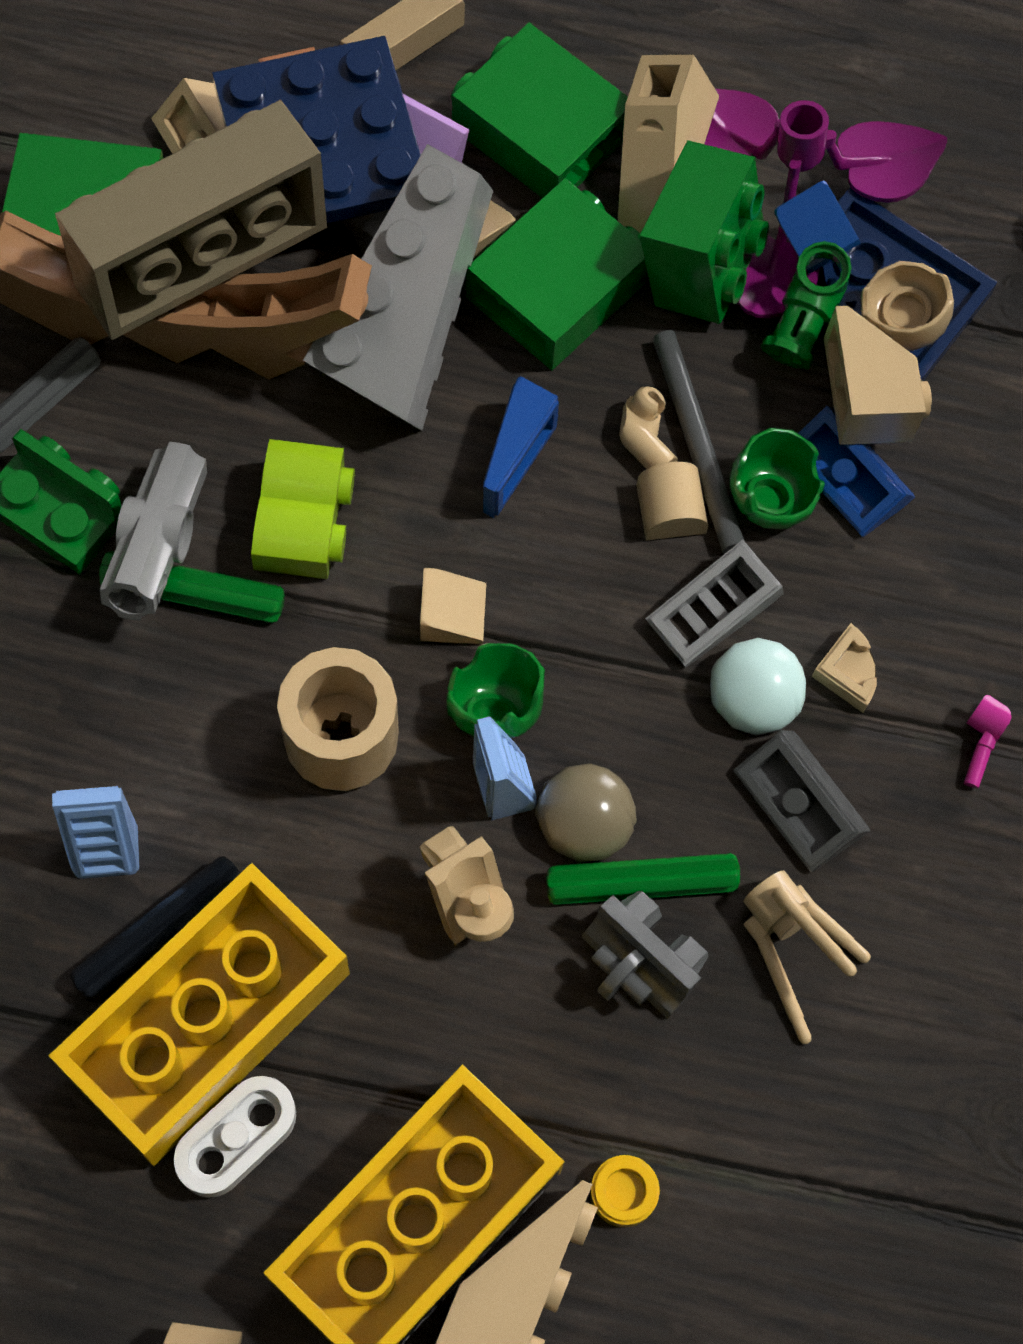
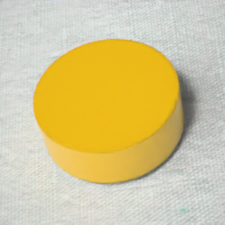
(624, 1191)

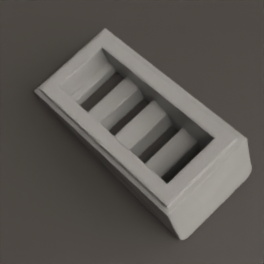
(737, 558)

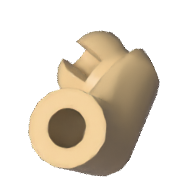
(641, 426)

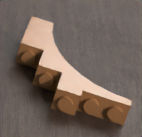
(250, 318)

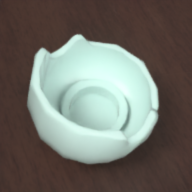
(758, 686)

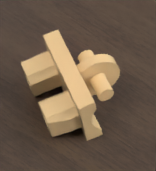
(466, 887)

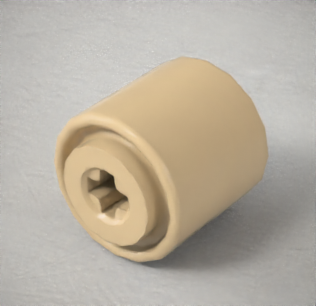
(331, 689)

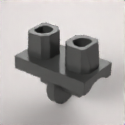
(638, 958)

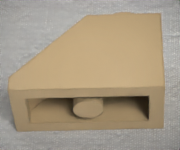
(873, 382)

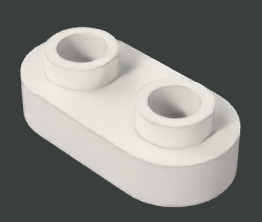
(232, 1134)

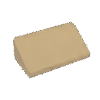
(412, 27)

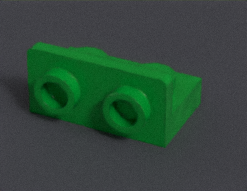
(57, 502)

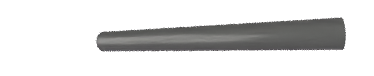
(698, 440)

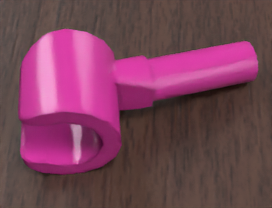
(991, 720)

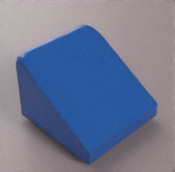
(815, 218)

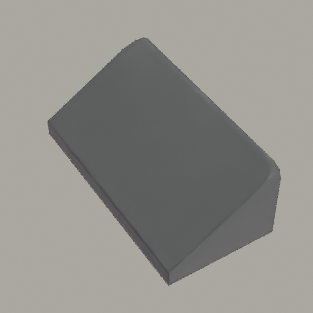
(801, 799)

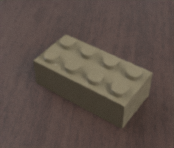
(194, 218)

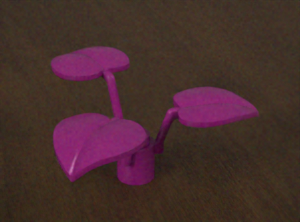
(882, 158)

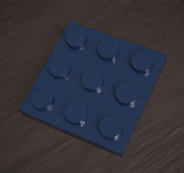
(347, 107)

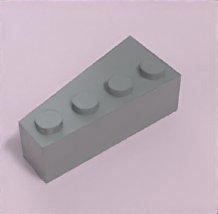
(411, 289)

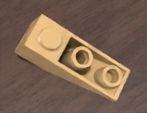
(664, 109)
(511, 1289)

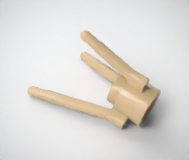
(785, 909)

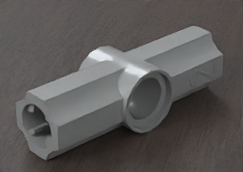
(153, 531)

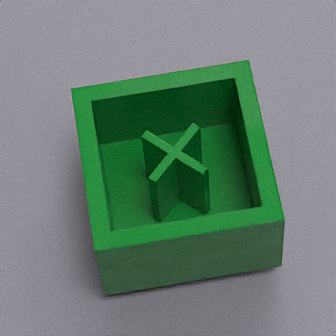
(704, 232)

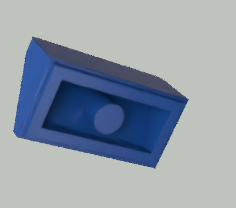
(855, 476)

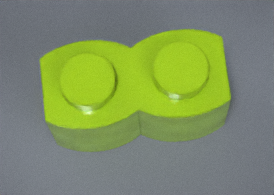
(300, 509)

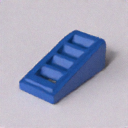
(524, 431)

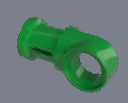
(807, 305)

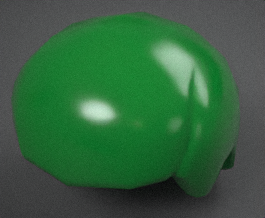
(776, 479)
(500, 684)

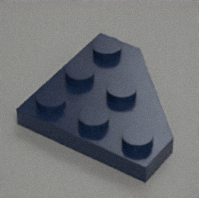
(889, 240)

